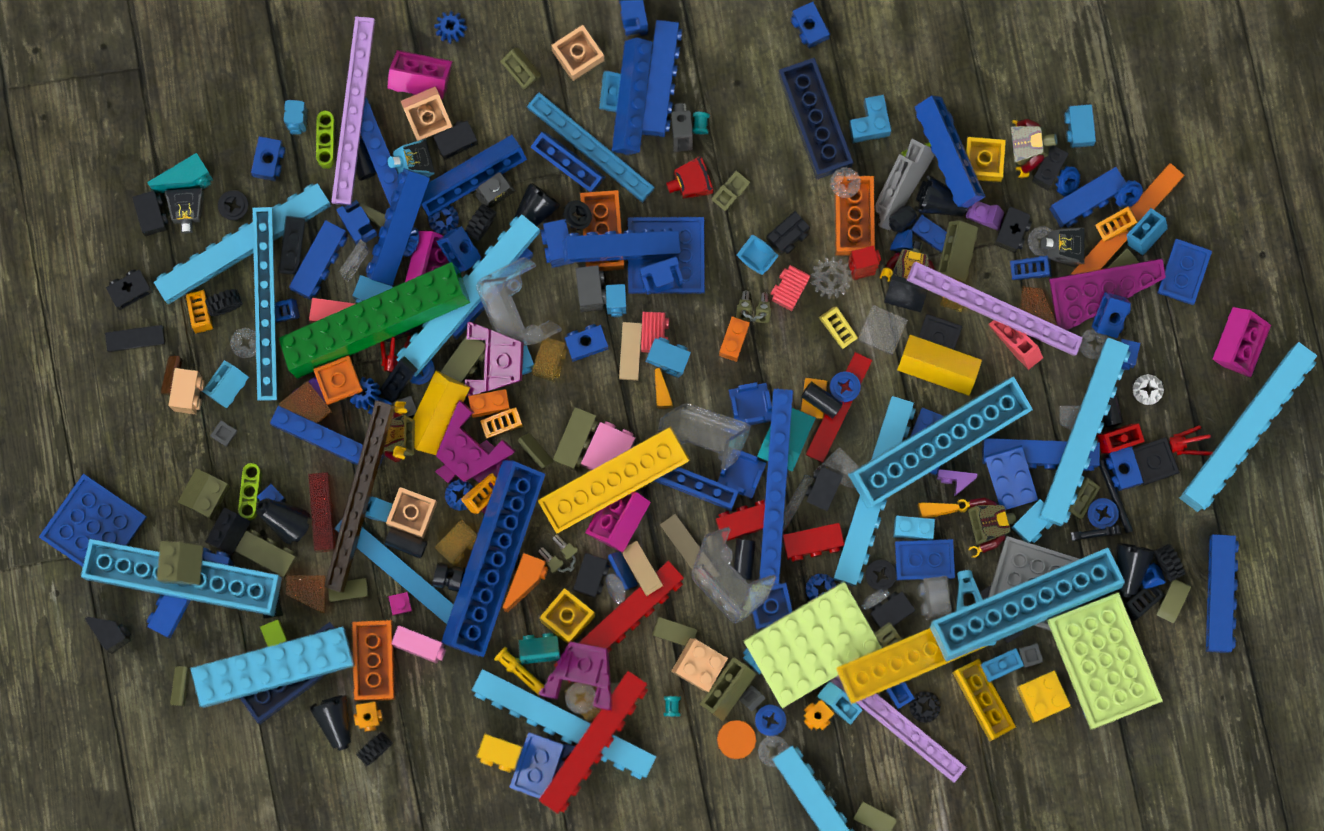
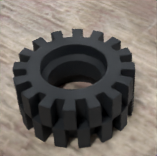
(480, 222)
(223, 302)
(1169, 562)
(374, 749)

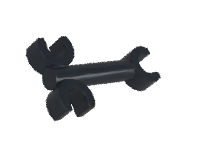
(1107, 531)

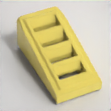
(839, 317)

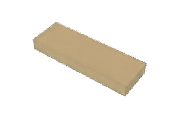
(630, 351)
(642, 568)

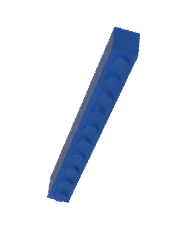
(776, 483)

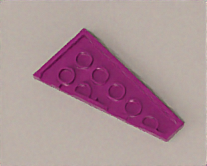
(1080, 294)

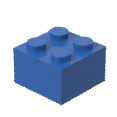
(553, 235)
(773, 608)

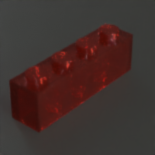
(321, 512)

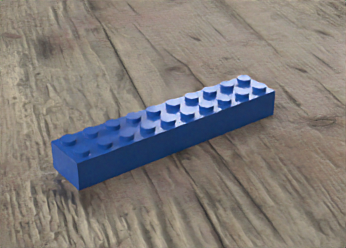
(493, 558)

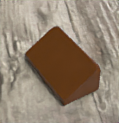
(172, 363)

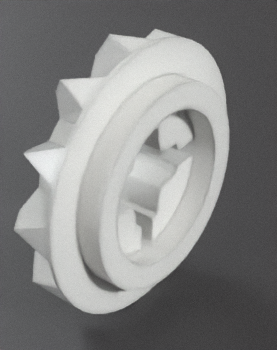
(1142, 395)

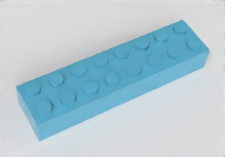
(272, 667)

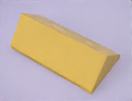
(939, 365)
(436, 411)
(984, 700)

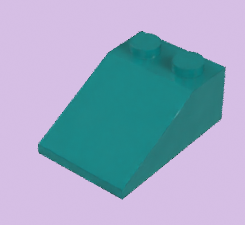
(185, 175)
(800, 428)
(539, 649)

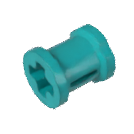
(700, 123)
(672, 706)

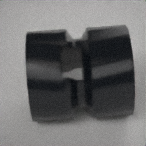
(442, 573)

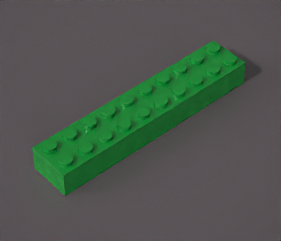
(374, 320)

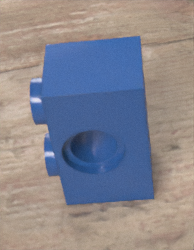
(810, 14)
(264, 148)
(451, 245)
(1111, 304)
(578, 351)
(1127, 458)

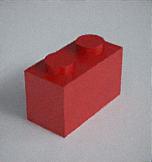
(1120, 438)

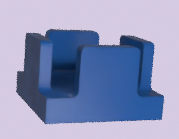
(634, 17)
(356, 222)
(661, 275)
(751, 403)
(743, 474)

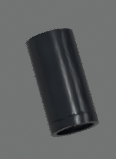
(365, 167)
(821, 400)
(1114, 415)
(406, 542)
(744, 558)

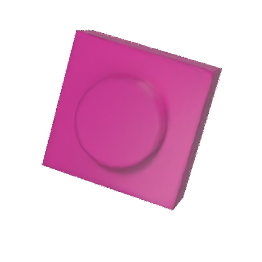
(400, 603)

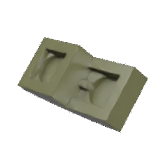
(731, 190)
(1173, 600)
(673, 631)

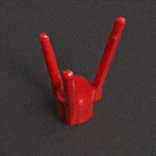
(391, 361)
(1178, 442)

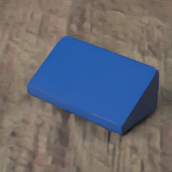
(622, 570)

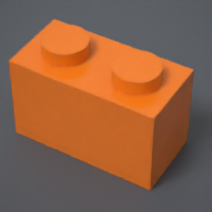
(734, 339)
(489, 403)

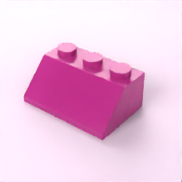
(418, 73)
(426, 256)
(1241, 341)
(618, 521)

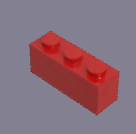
(864, 262)
(743, 521)
(813, 542)

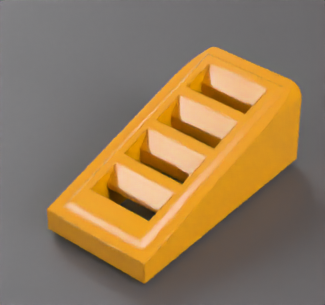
(1114, 217)
(200, 323)
(662, 394)
(510, 427)
(472, 494)
(931, 510)

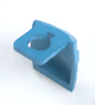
(757, 255)

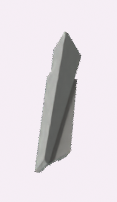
(903, 180)

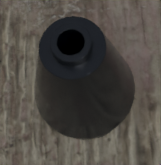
(937, 199)
(536, 205)
(284, 519)
(1133, 565)
(334, 720)

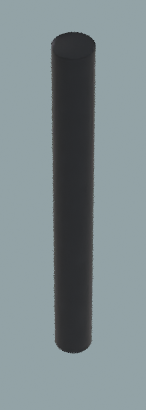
(1115, 496)

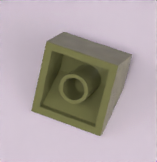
(204, 494)
(180, 563)

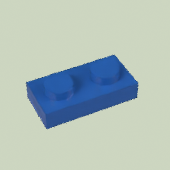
(930, 233)

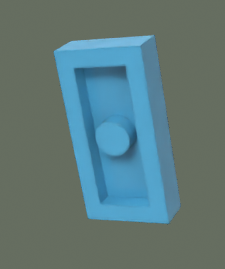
(610, 91)
(1002, 665)

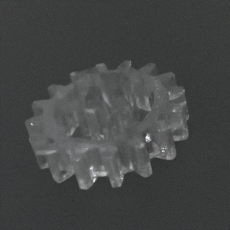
(838, 277)

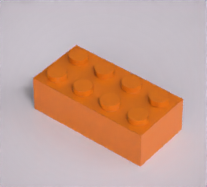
(605, 218)
(855, 218)
(373, 660)

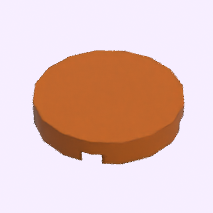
(736, 739)

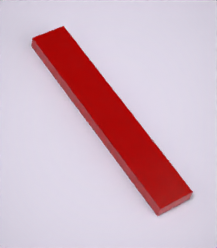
(829, 427)

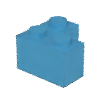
(875, 123)
(668, 357)

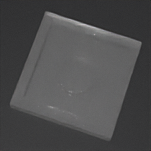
(354, 260)
(882, 330)

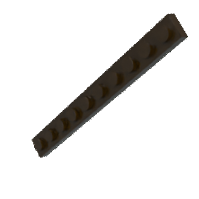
(359, 496)

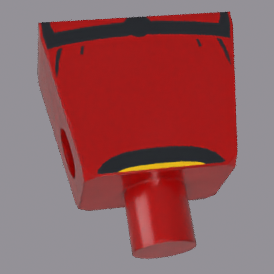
(691, 180)

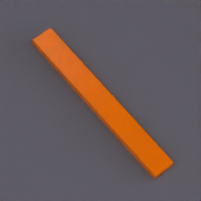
(1149, 199)

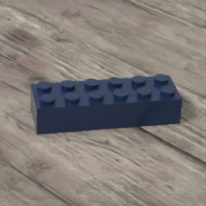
(815, 118)
(267, 703)

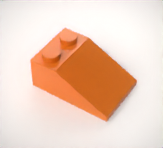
(527, 577)

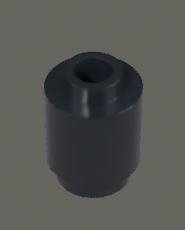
(902, 219)

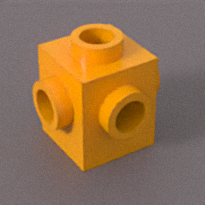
(820, 708)
(365, 709)

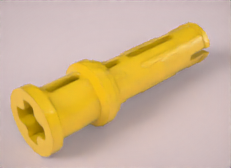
(513, 665)

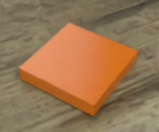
(338, 380)

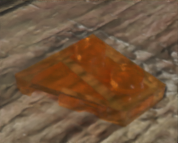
(1035, 303)
(306, 403)
(307, 590)

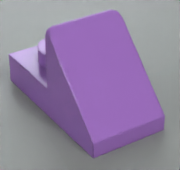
(986, 215)
(962, 479)

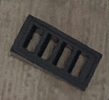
(1134, 609)

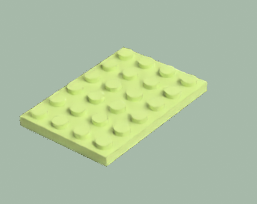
(811, 643)
(1104, 660)

